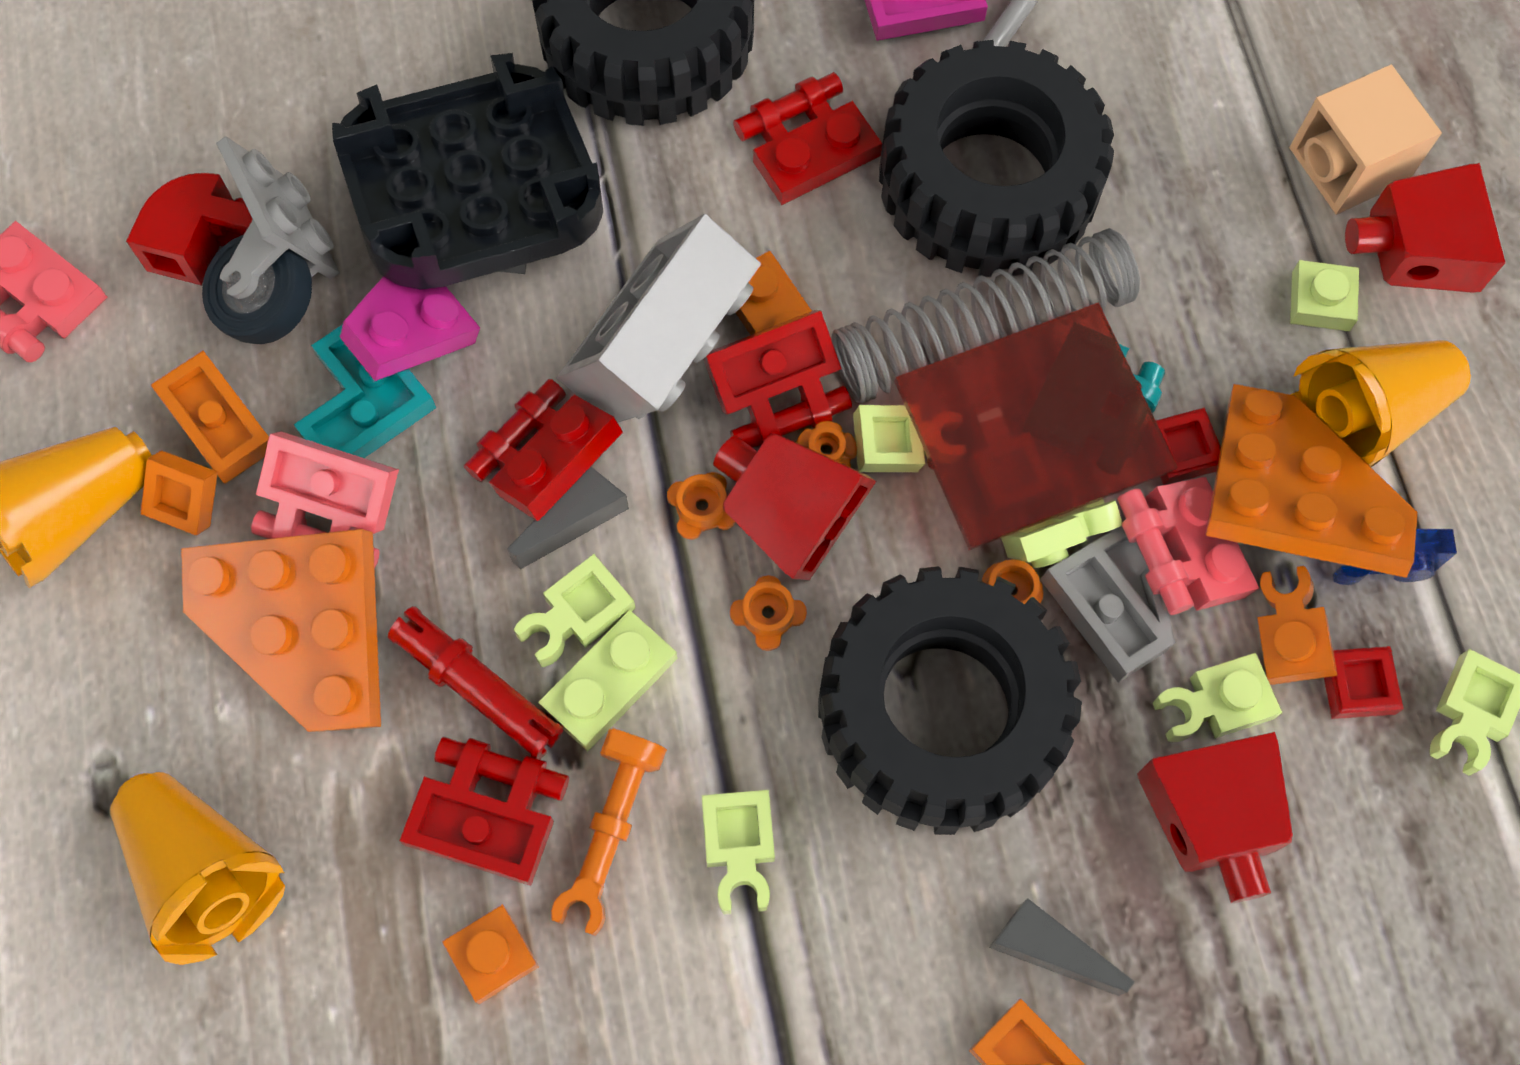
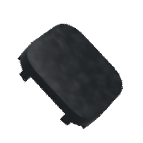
(468, 176)

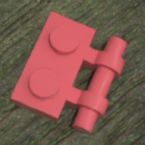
(46, 287)
(324, 483)
(1180, 558)

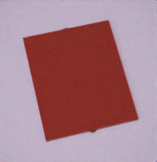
(1034, 425)

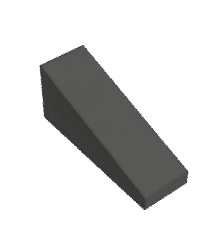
(578, 511)
(1046, 943)

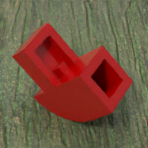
(186, 225)

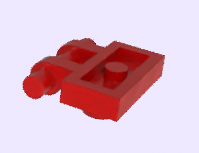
(814, 152)
(771, 364)
(553, 458)
(478, 828)

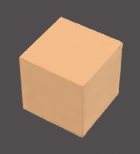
(1364, 138)

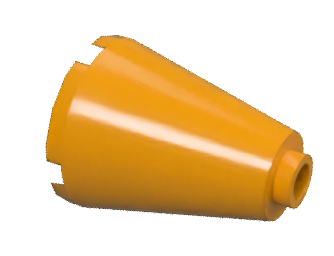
(1382, 391)
(64, 496)
(191, 869)

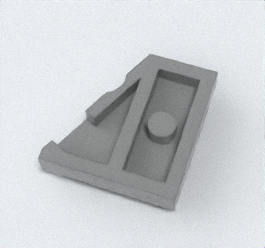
(1112, 603)

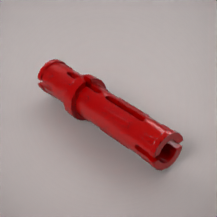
(453, 665)

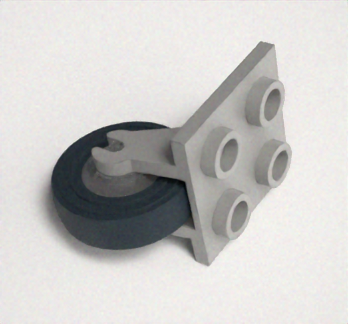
(264, 278)

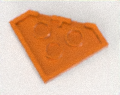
(1303, 490)
(295, 620)

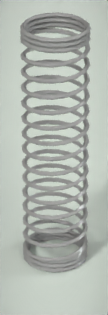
(858, 360)

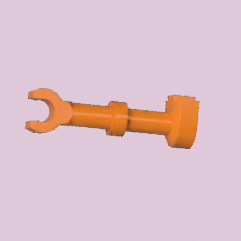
(634, 759)

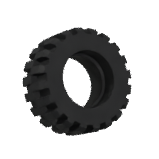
(649, 70)
(1007, 96)
(997, 633)

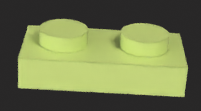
(608, 680)

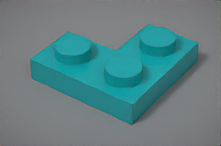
(366, 410)

